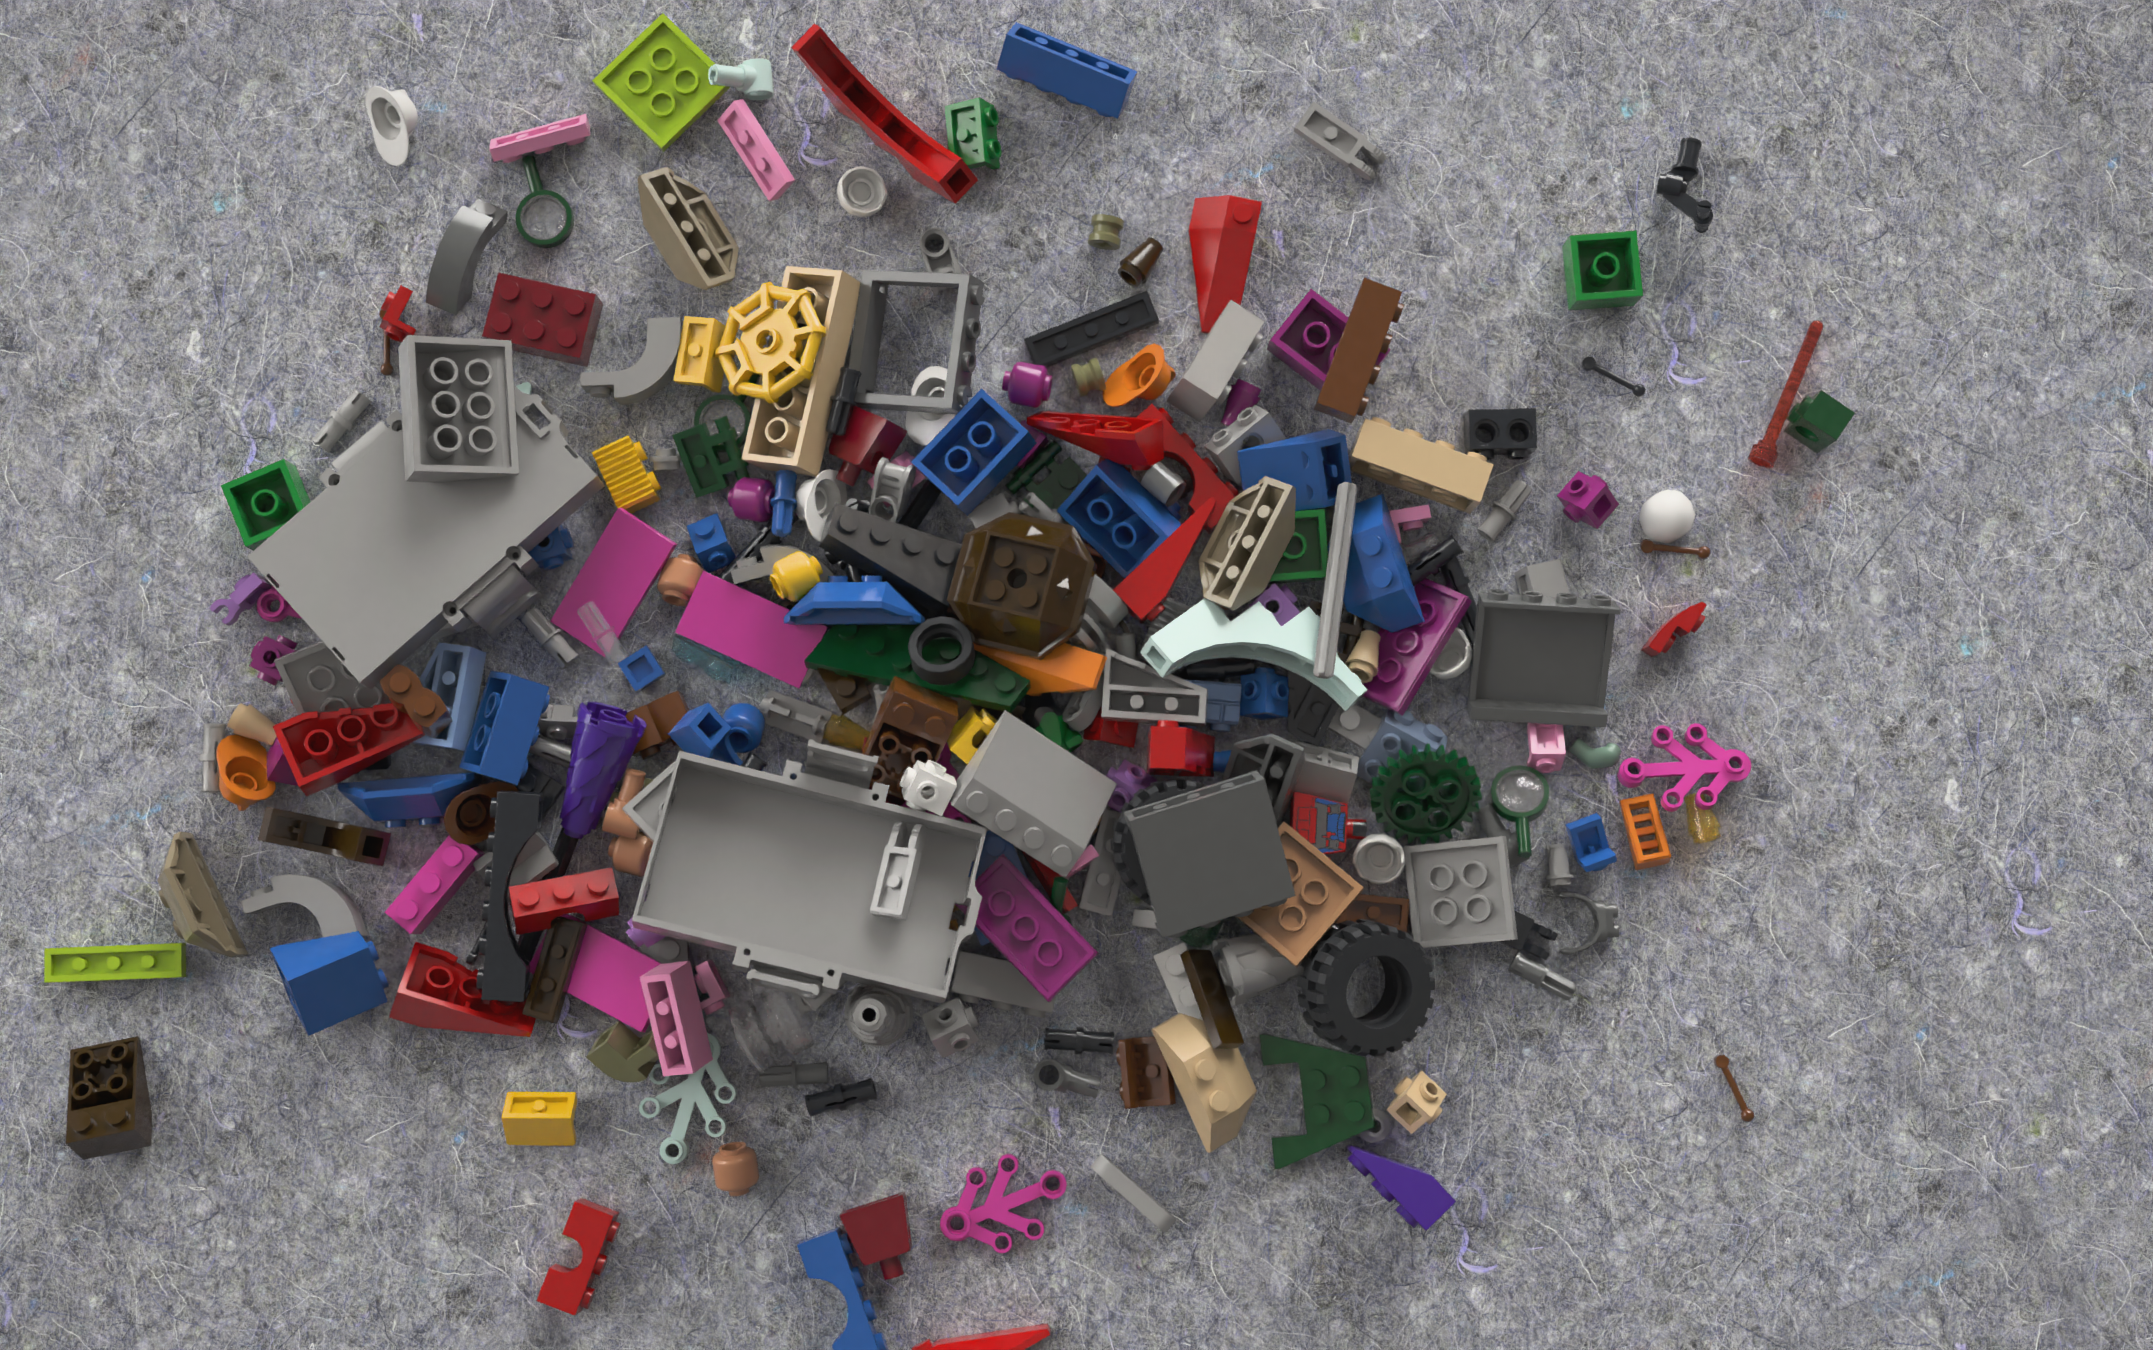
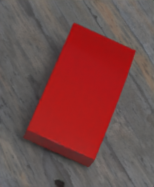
(1681, 624)

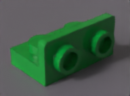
(973, 132)

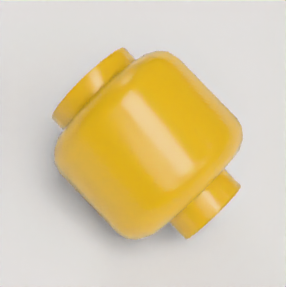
(795, 575)

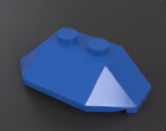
(1377, 574)
(854, 604)
(408, 798)

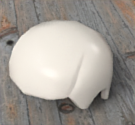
(861, 191)
(1667, 516)
(1454, 657)
(1379, 858)

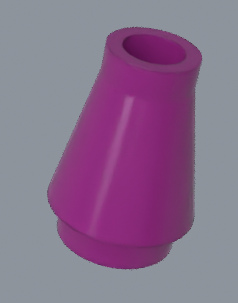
(1240, 397)

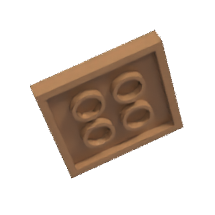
(1320, 900)

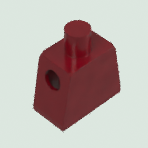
(864, 444)
(880, 1232)

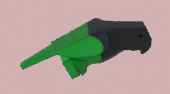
(1046, 717)

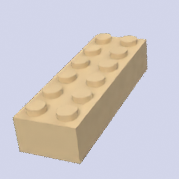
(794, 428)

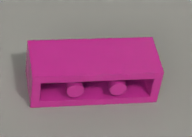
(434, 885)

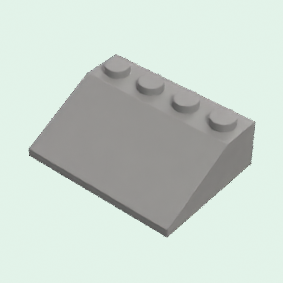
(457, 408)
(1033, 793)

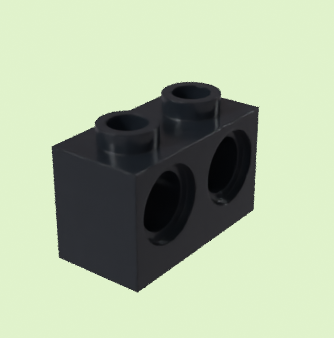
(1498, 424)

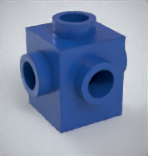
(556, 551)
(1264, 695)

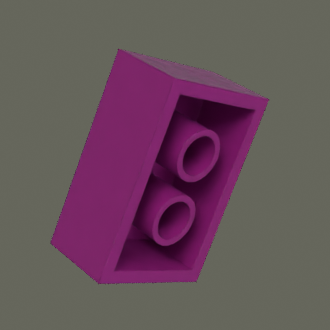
(1311, 338)

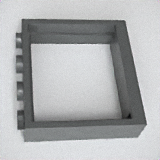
(869, 330)

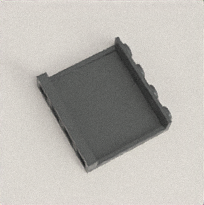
(1541, 658)
(1210, 854)

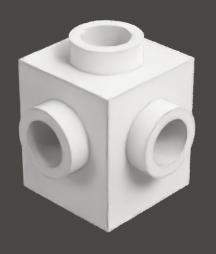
(938, 790)

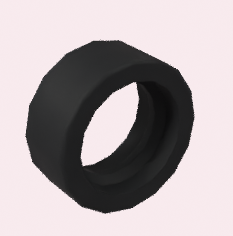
(934, 629)

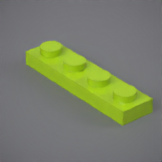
(114, 962)

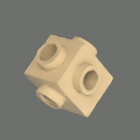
(1416, 1101)

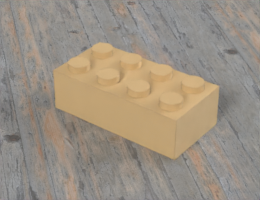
(1419, 465)

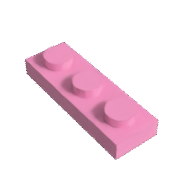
(540, 139)
(756, 150)

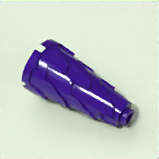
(598, 761)

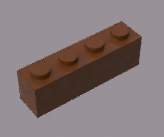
(1358, 351)

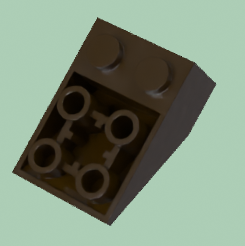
(108, 1099)

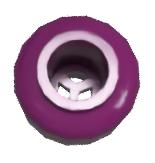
(1027, 384)
(752, 499)

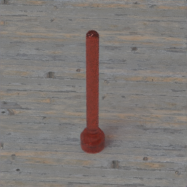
(1765, 451)

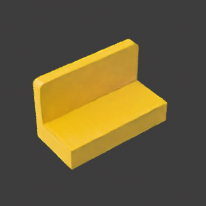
(696, 354)
(540, 1118)

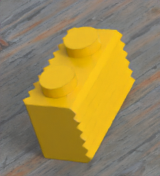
(626, 474)

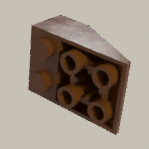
(908, 728)

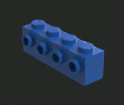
(1066, 70)

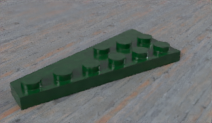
(883, 652)

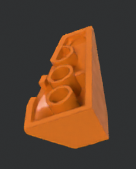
(1062, 670)

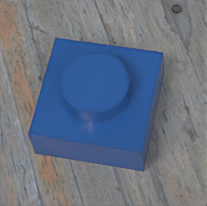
(641, 669)

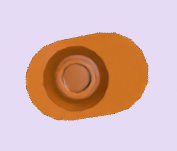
(1140, 377)
(243, 771)

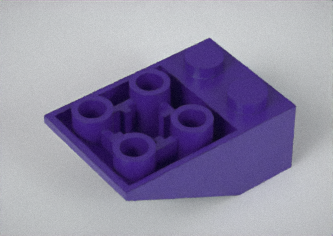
(1416, 1191)

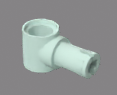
(751, 77)

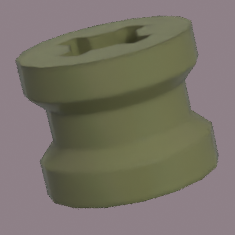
(1105, 232)
(1088, 377)

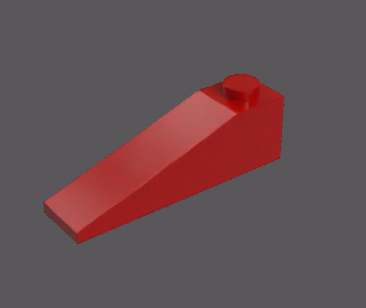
(1221, 250)
(1116, 438)
(1155, 577)
(341, 743)
(445, 996)
(1007, 1339)

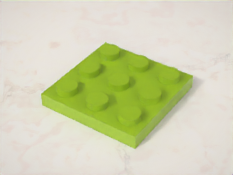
(661, 82)

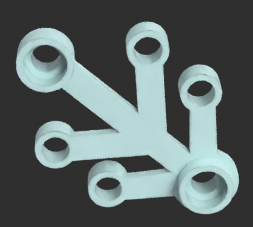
(690, 1091)

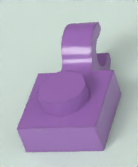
(244, 597)

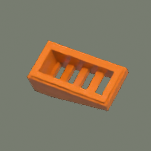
(1651, 860)

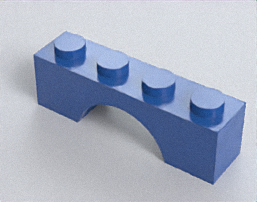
(705, 734)
(828, 1259)

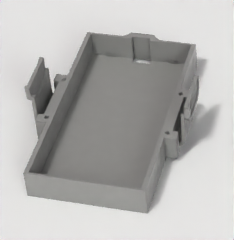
(396, 559)
(793, 874)

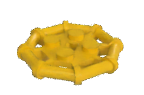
(784, 348)

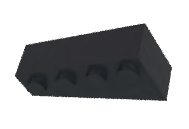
(907, 558)

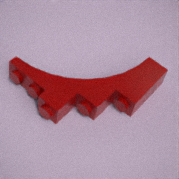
(882, 121)

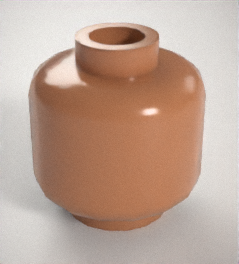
(679, 579)
(630, 854)
(735, 1168)

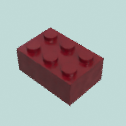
(543, 319)

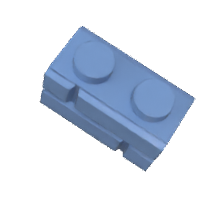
(1222, 705)

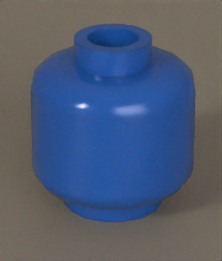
(746, 727)

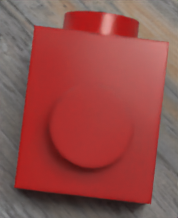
(394, 307)
(1111, 732)

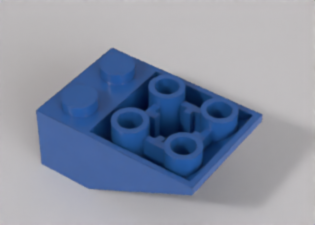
(1308, 462)

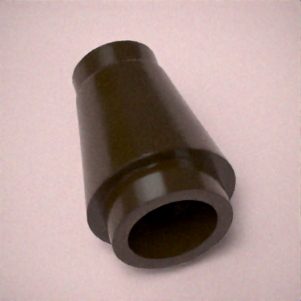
(1140, 262)

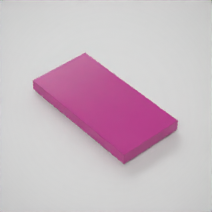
(615, 576)
(748, 629)
(609, 976)

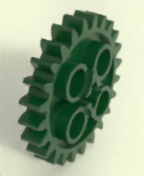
(1425, 794)

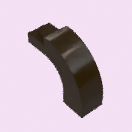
(324, 836)

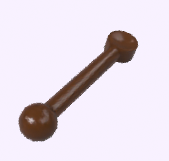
(386, 368)
(1648, 546)
(1722, 1062)

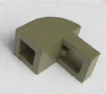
(624, 1054)

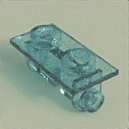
(714, 663)

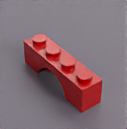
(1202, 471)

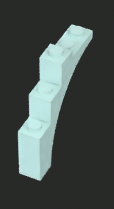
(1255, 634)

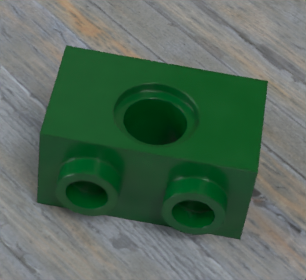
(1818, 421)

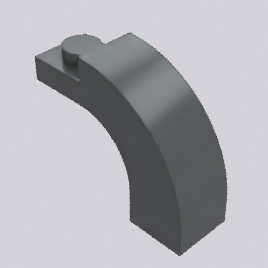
(458, 255)

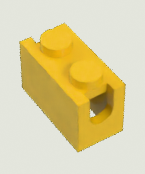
(970, 733)

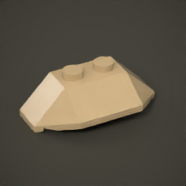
(1209, 1079)

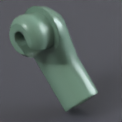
(1596, 757)

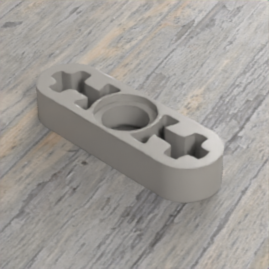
(1133, 1193)

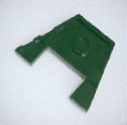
(1333, 1094)

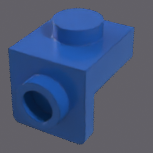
(711, 543)
(1590, 843)

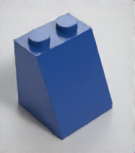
(330, 978)

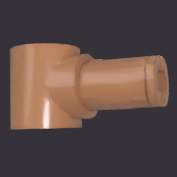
(615, 819)

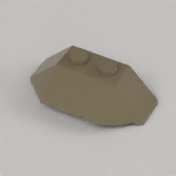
(687, 230)
(1248, 543)
(196, 901)

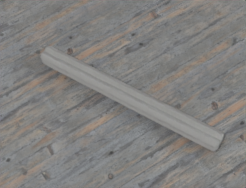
(1335, 580)

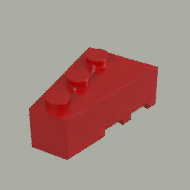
(1179, 751)

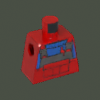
(1324, 822)

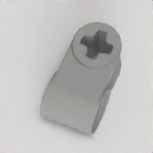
(939, 262)
(891, 485)

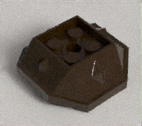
(1046, 608)

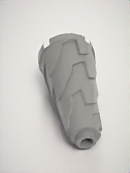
(1251, 967)
(892, 1018)

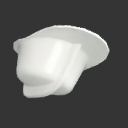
(392, 122)
(924, 426)
(817, 498)

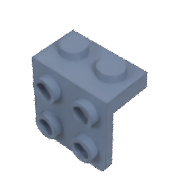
(1394, 734)

